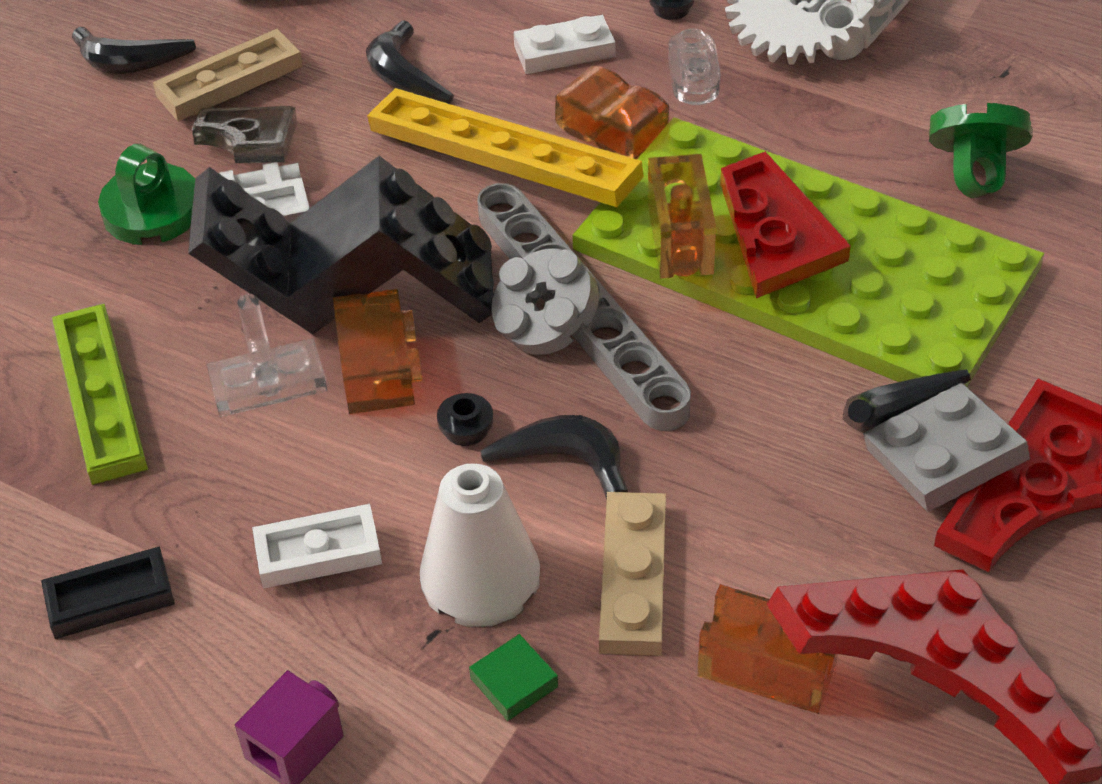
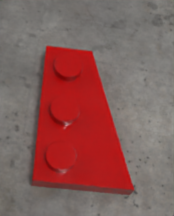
(778, 226)

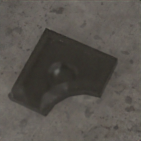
(247, 132)

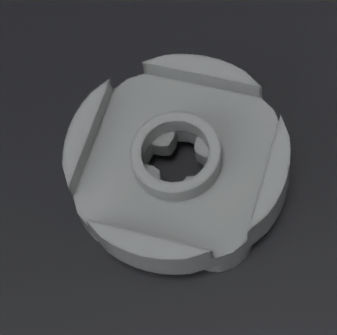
(525, 282)

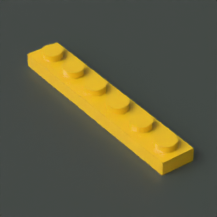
(507, 147)

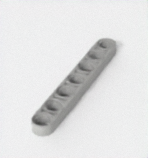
(607, 354)

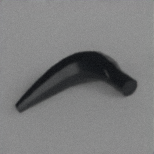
(128, 55)
(392, 67)
(887, 401)
(568, 436)

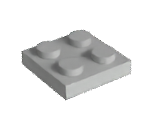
(946, 446)

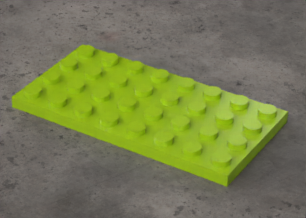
(906, 305)

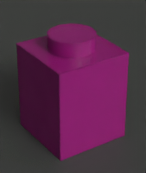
(290, 728)

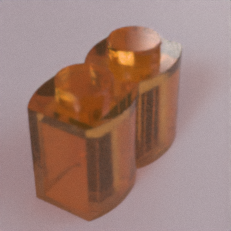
(611, 112)

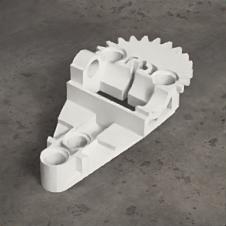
(809, 25)

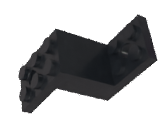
(341, 244)

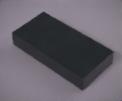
(107, 592)

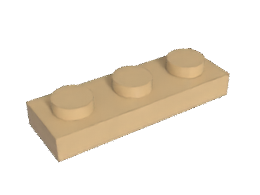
(227, 74)
(633, 574)

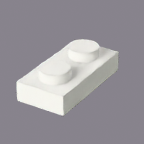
(564, 44)
(316, 546)

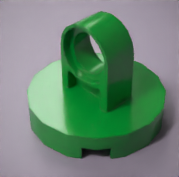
(980, 139)
(146, 197)

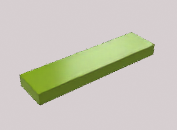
(99, 394)

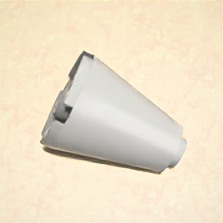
(477, 551)

